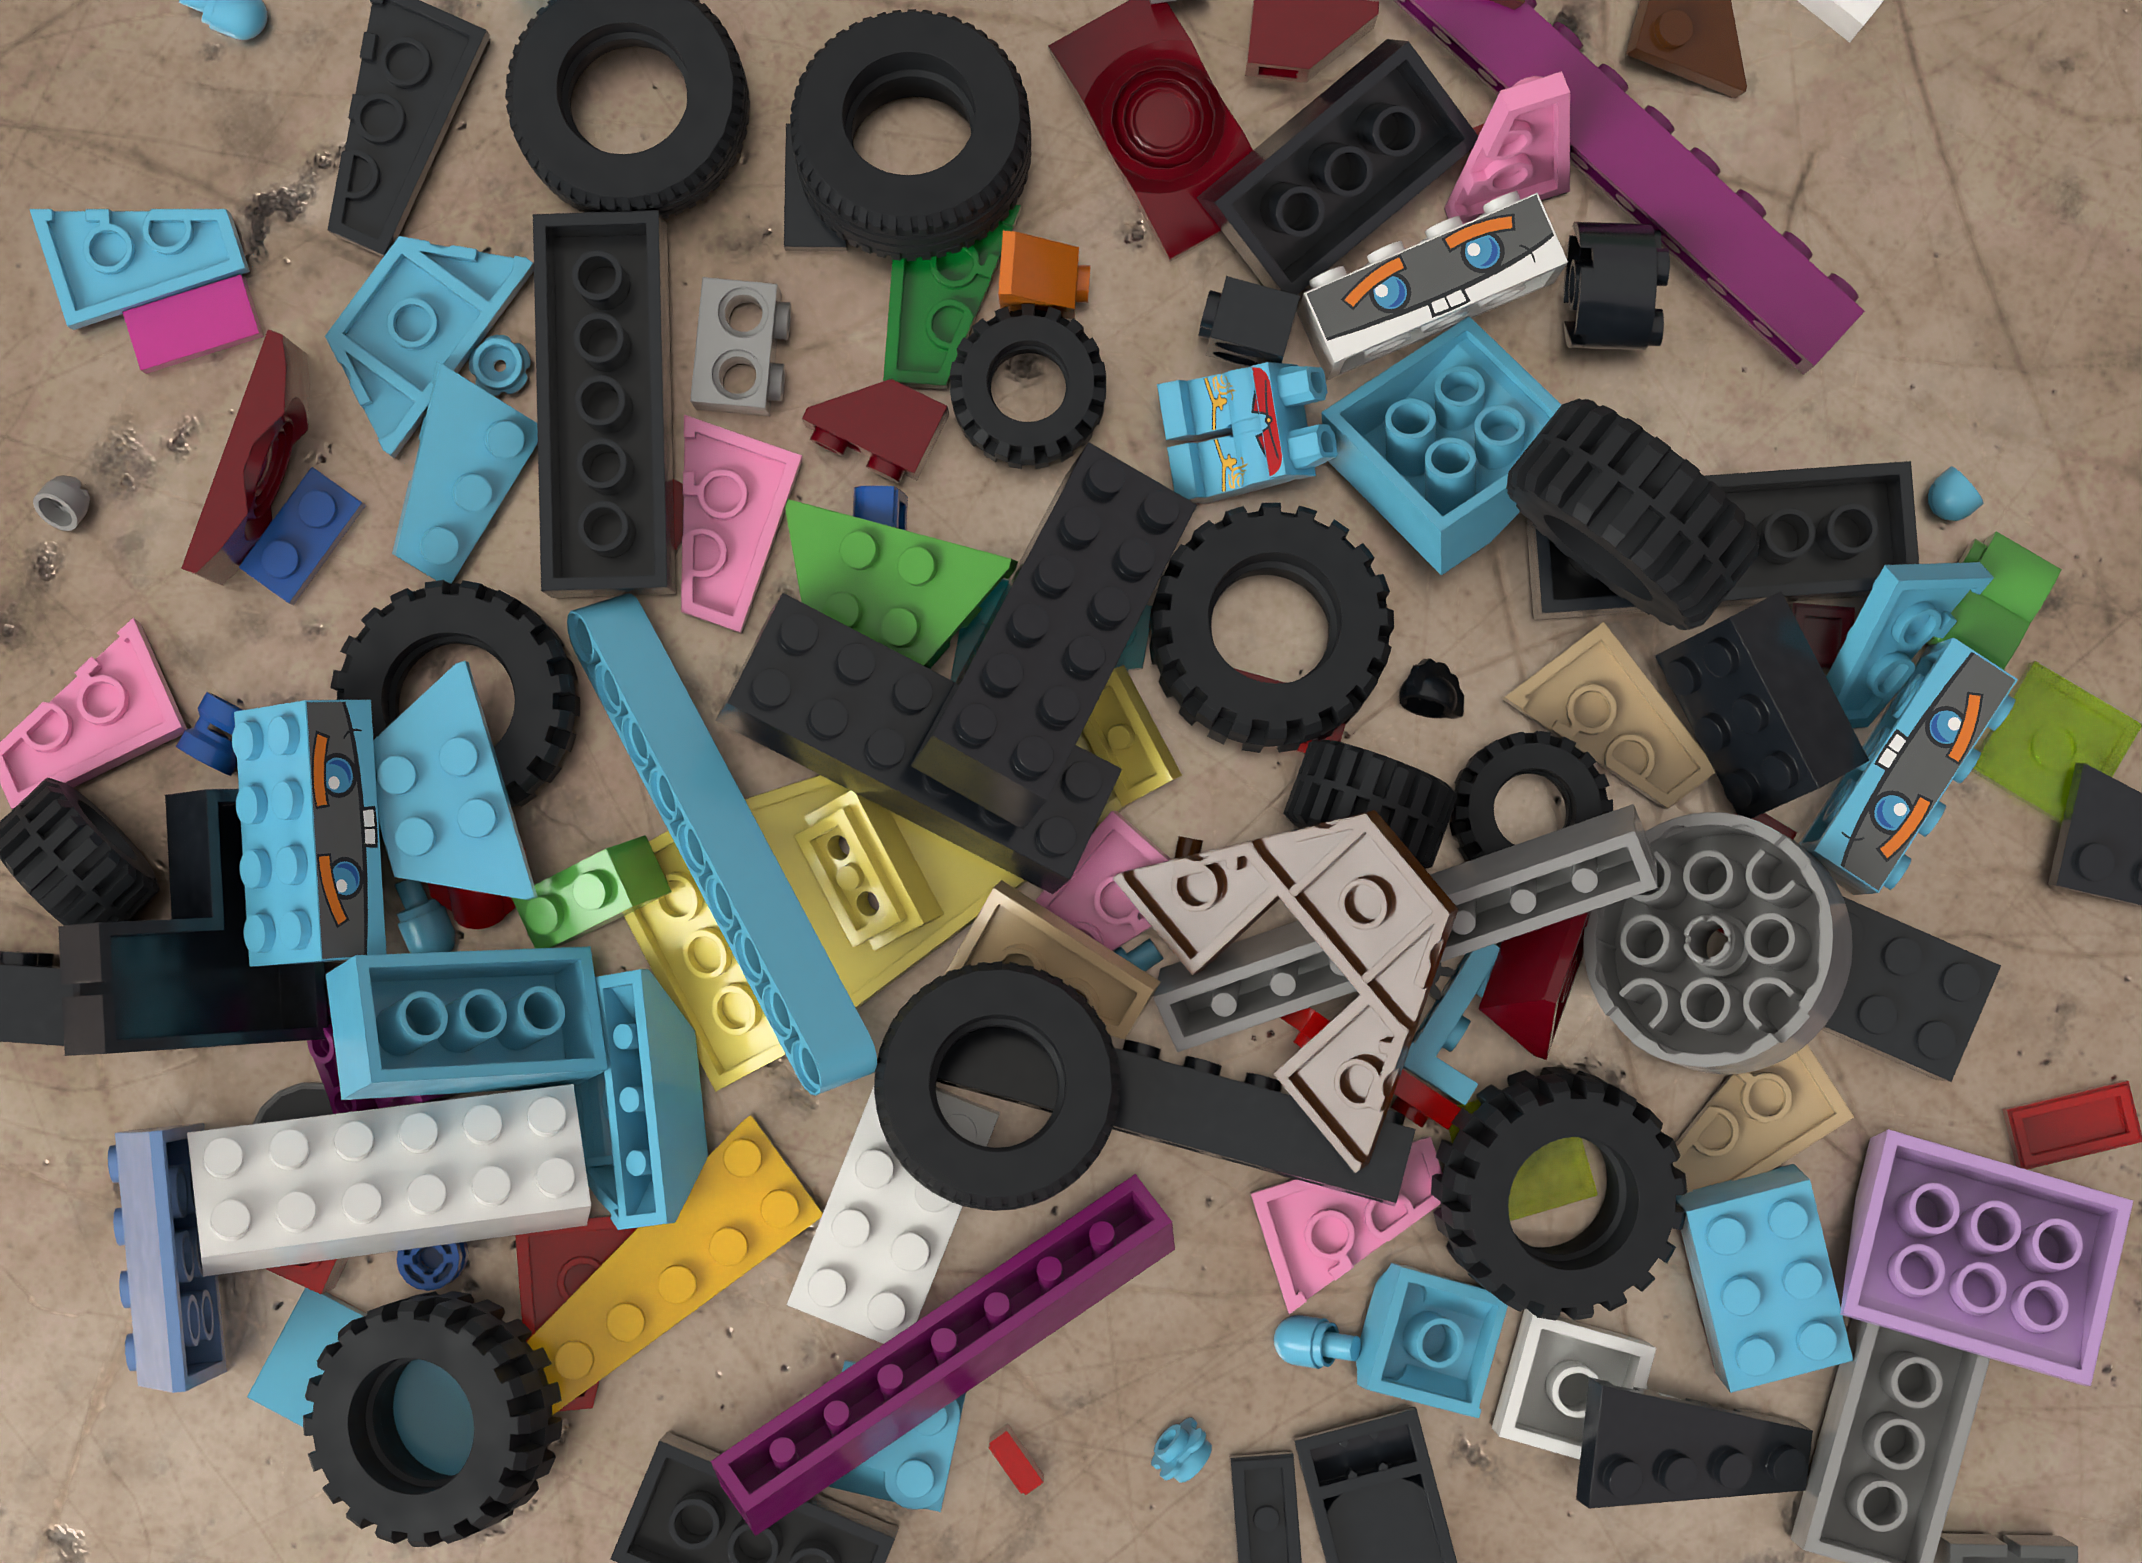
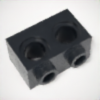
(1248, 323)

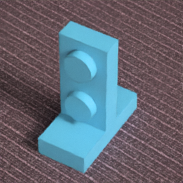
(1446, 1026)

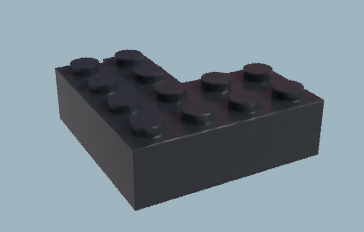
(187, 975)

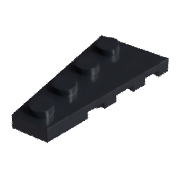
(404, 101)
(2100, 838)
(1674, 1450)

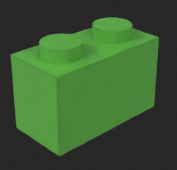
(593, 893)

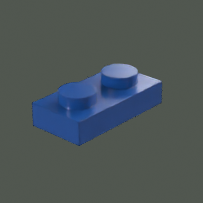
(302, 536)

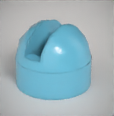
(1953, 496)

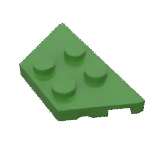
(890, 581)

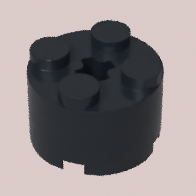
(1614, 285)

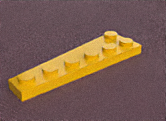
(732, 1220)

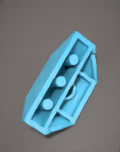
(646, 1111)

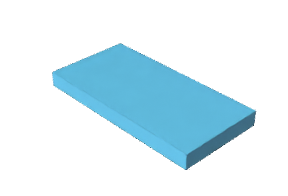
(427, 1405)

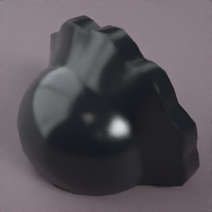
(1436, 689)

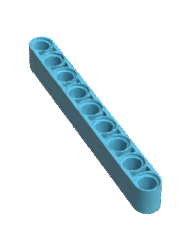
(722, 844)

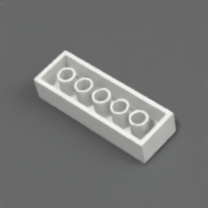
(388, 1179)

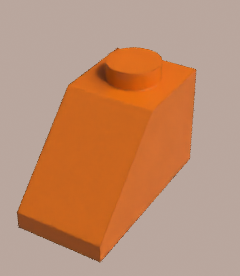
(1041, 274)

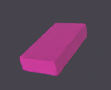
(193, 324)

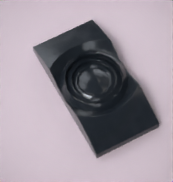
(1375, 1492)

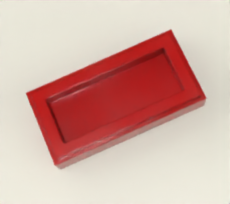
(2072, 1125)

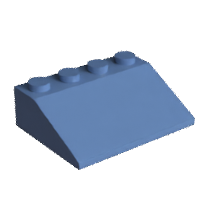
(172, 1306)

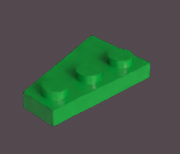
(936, 307)

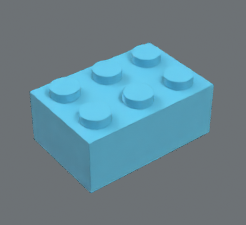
(1763, 1278)

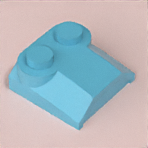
(1429, 1339)
(914, 1466)

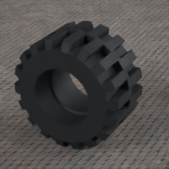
(1017, 334)
(1516, 755)
(1350, 780)
(74, 857)

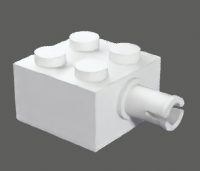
(1550, 1378)

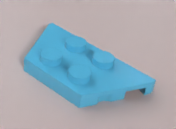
(416, 311)
(446, 797)

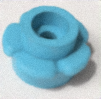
(495, 349)

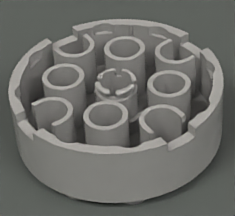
(1770, 980)

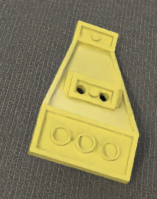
(920, 880)

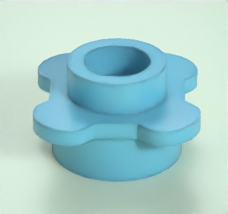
(1181, 1451)

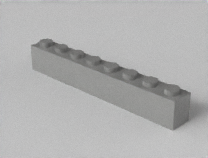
(1496, 901)

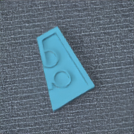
(132, 258)
(461, 473)
(1897, 619)

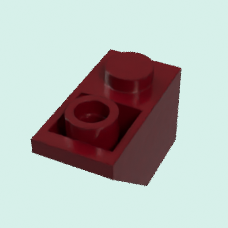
(1304, 36)
(882, 422)

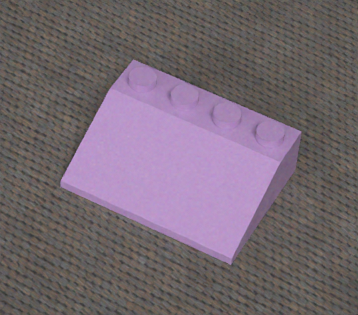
(1983, 1256)

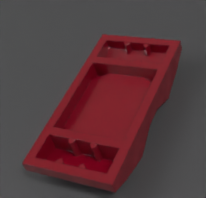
(1154, 115)
(253, 461)

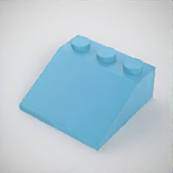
(1438, 441)

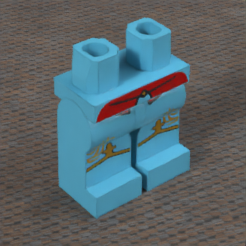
(1268, 427)

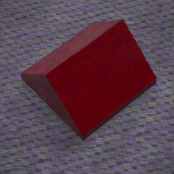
(1534, 982)

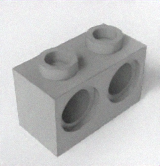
(723, 347)

